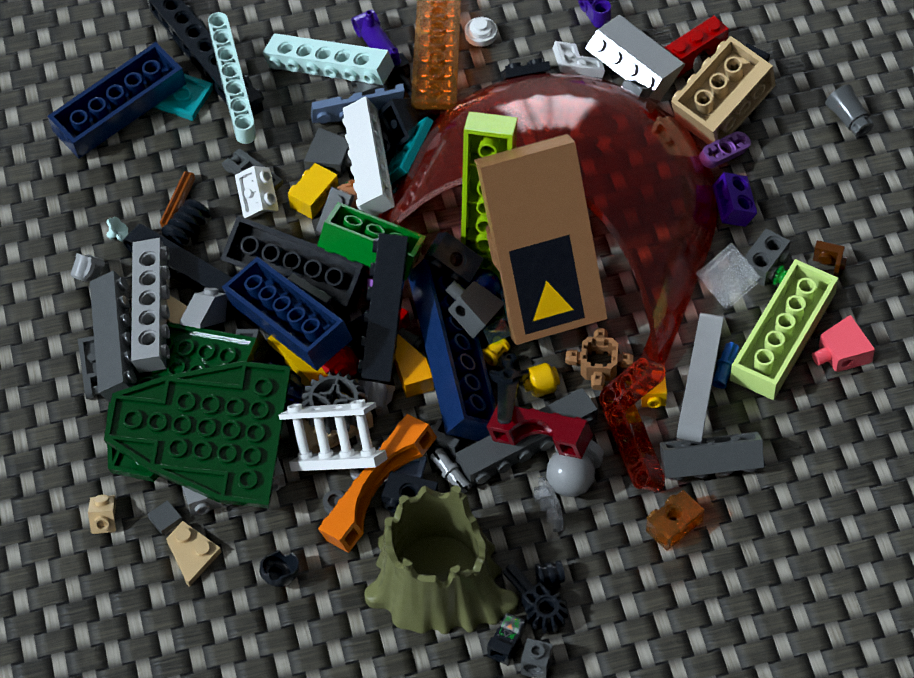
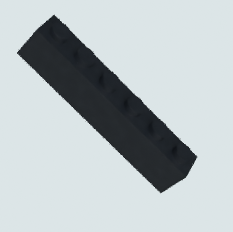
(385, 307)

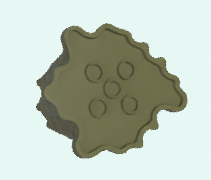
(437, 567)

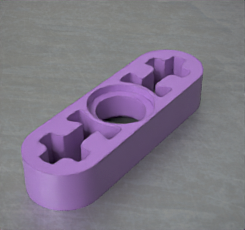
(721, 156)

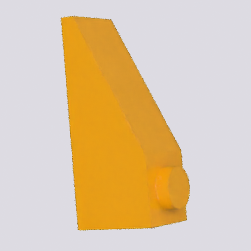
(412, 369)

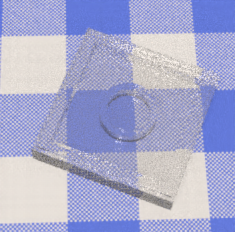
(729, 276)

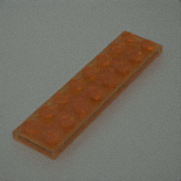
(436, 54)

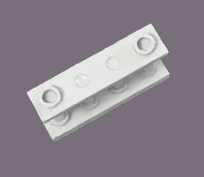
(326, 458)

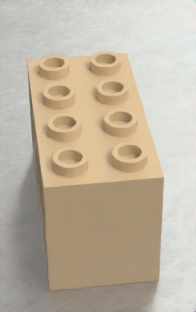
(723, 91)

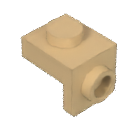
(102, 514)

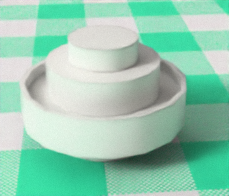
(480, 31)

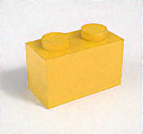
(312, 190)

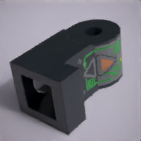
(506, 639)

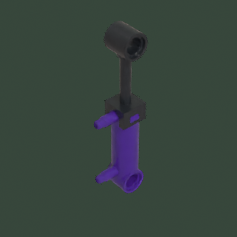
(368, 27)

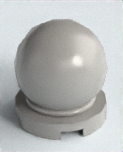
(573, 475)

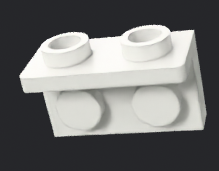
(256, 191)

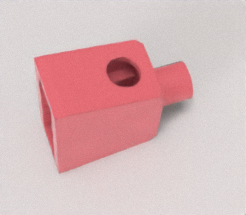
(844, 346)

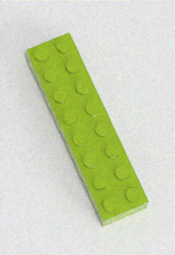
(483, 137)

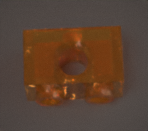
(670, 532)

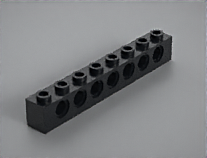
(196, 43)

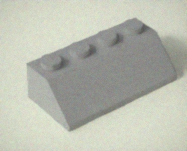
(635, 56)

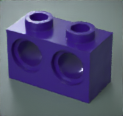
(734, 199)

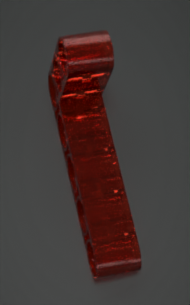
(633, 442)

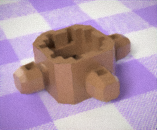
(598, 373)

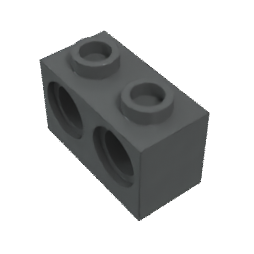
(762, 255)

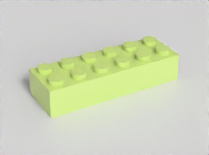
(783, 329)

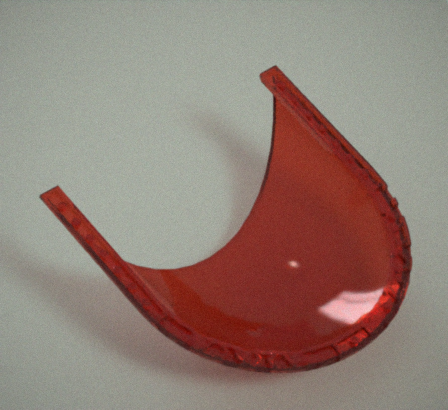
(635, 173)

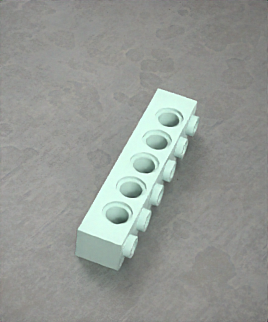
(328, 59)

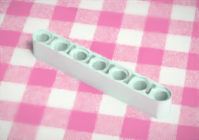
(232, 78)

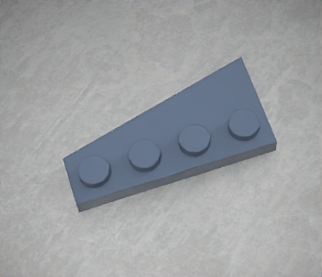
(332, 109)

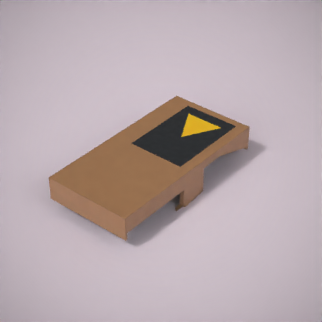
(541, 238)

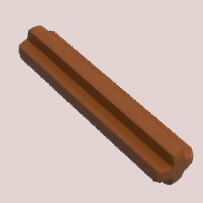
(178, 197)

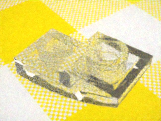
(549, 503)

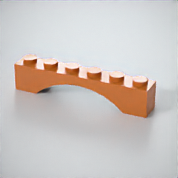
(346, 520)

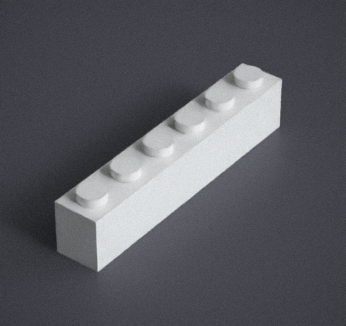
(367, 157)

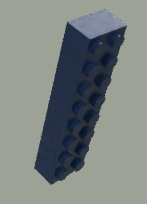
(453, 357)

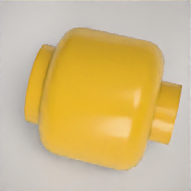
(542, 380)

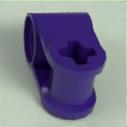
(597, 11)

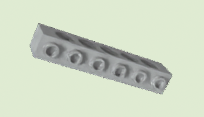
(150, 305)

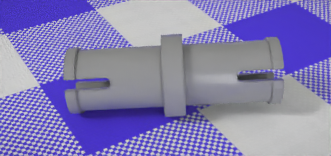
(450, 470)

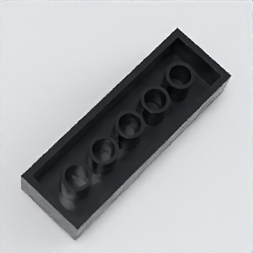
(289, 255)

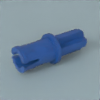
(724, 365)

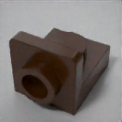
(831, 254)

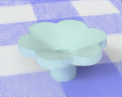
(116, 229)

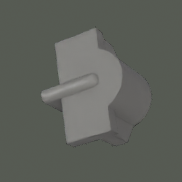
(86, 267)
(377, 392)

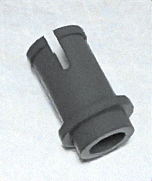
(414, 340)

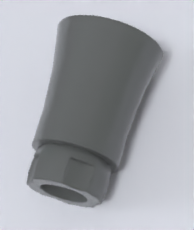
(850, 110)

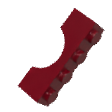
(568, 433)

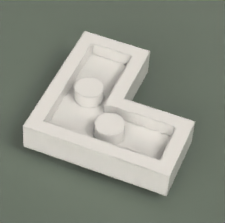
(572, 63)

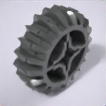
(325, 393)

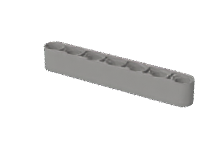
(700, 378)

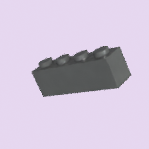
(712, 455)

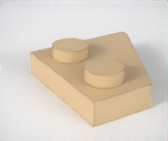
(191, 551)

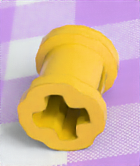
(494, 351)

